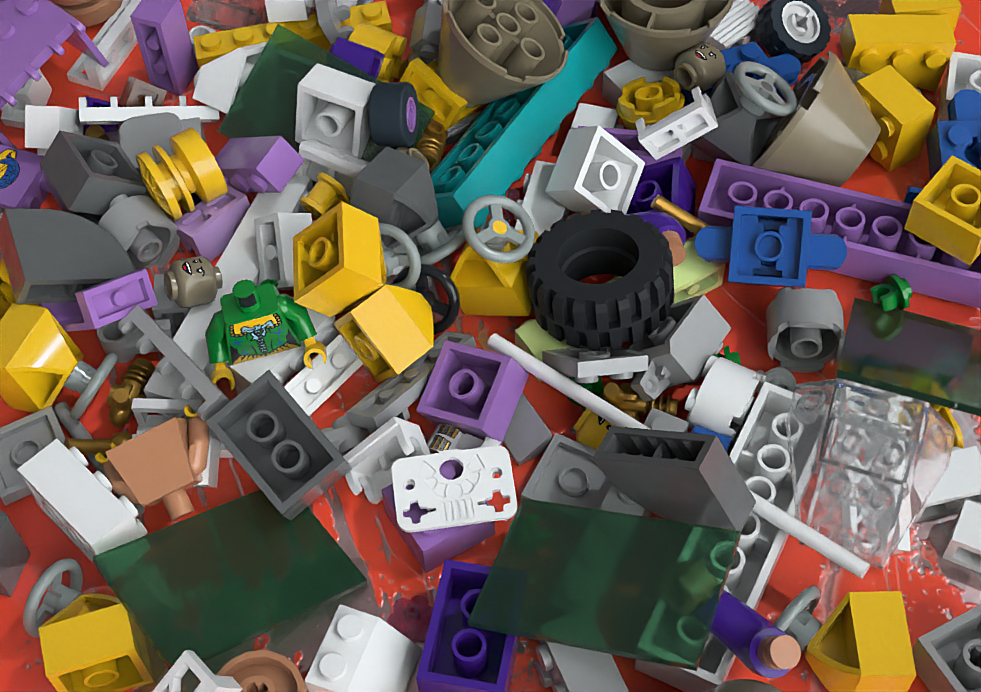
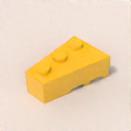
(909, 43)

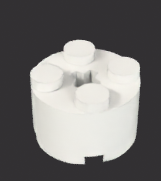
(724, 397)

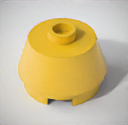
(648, 101)

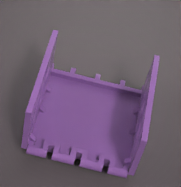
(29, 38)

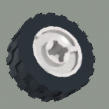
(793, 28)

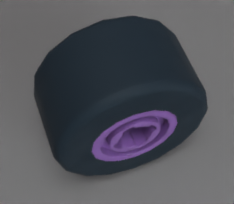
(393, 114)

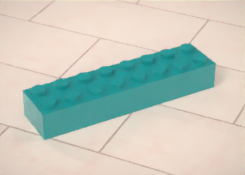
(517, 126)

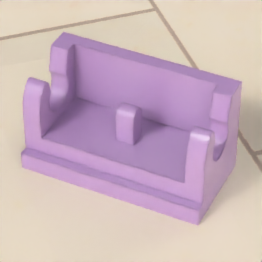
(212, 224)

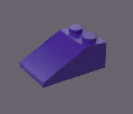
(670, 181)

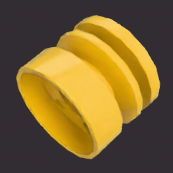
(181, 174)

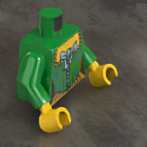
(257, 324)

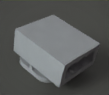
(145, 131)

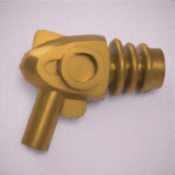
(433, 143)
(133, 385)
(630, 402)

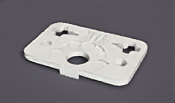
(454, 499)

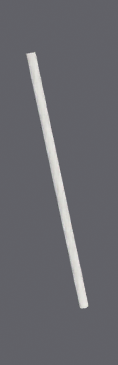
(618, 418)

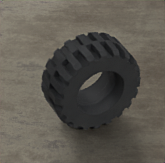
(608, 311)

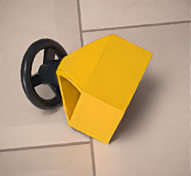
(397, 324)

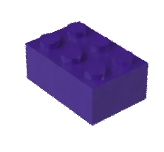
(461, 655)

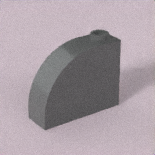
(57, 254)
(676, 475)

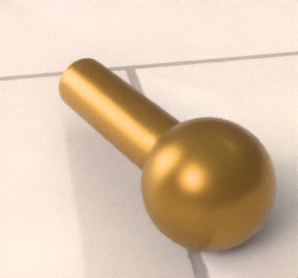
(93, 446)

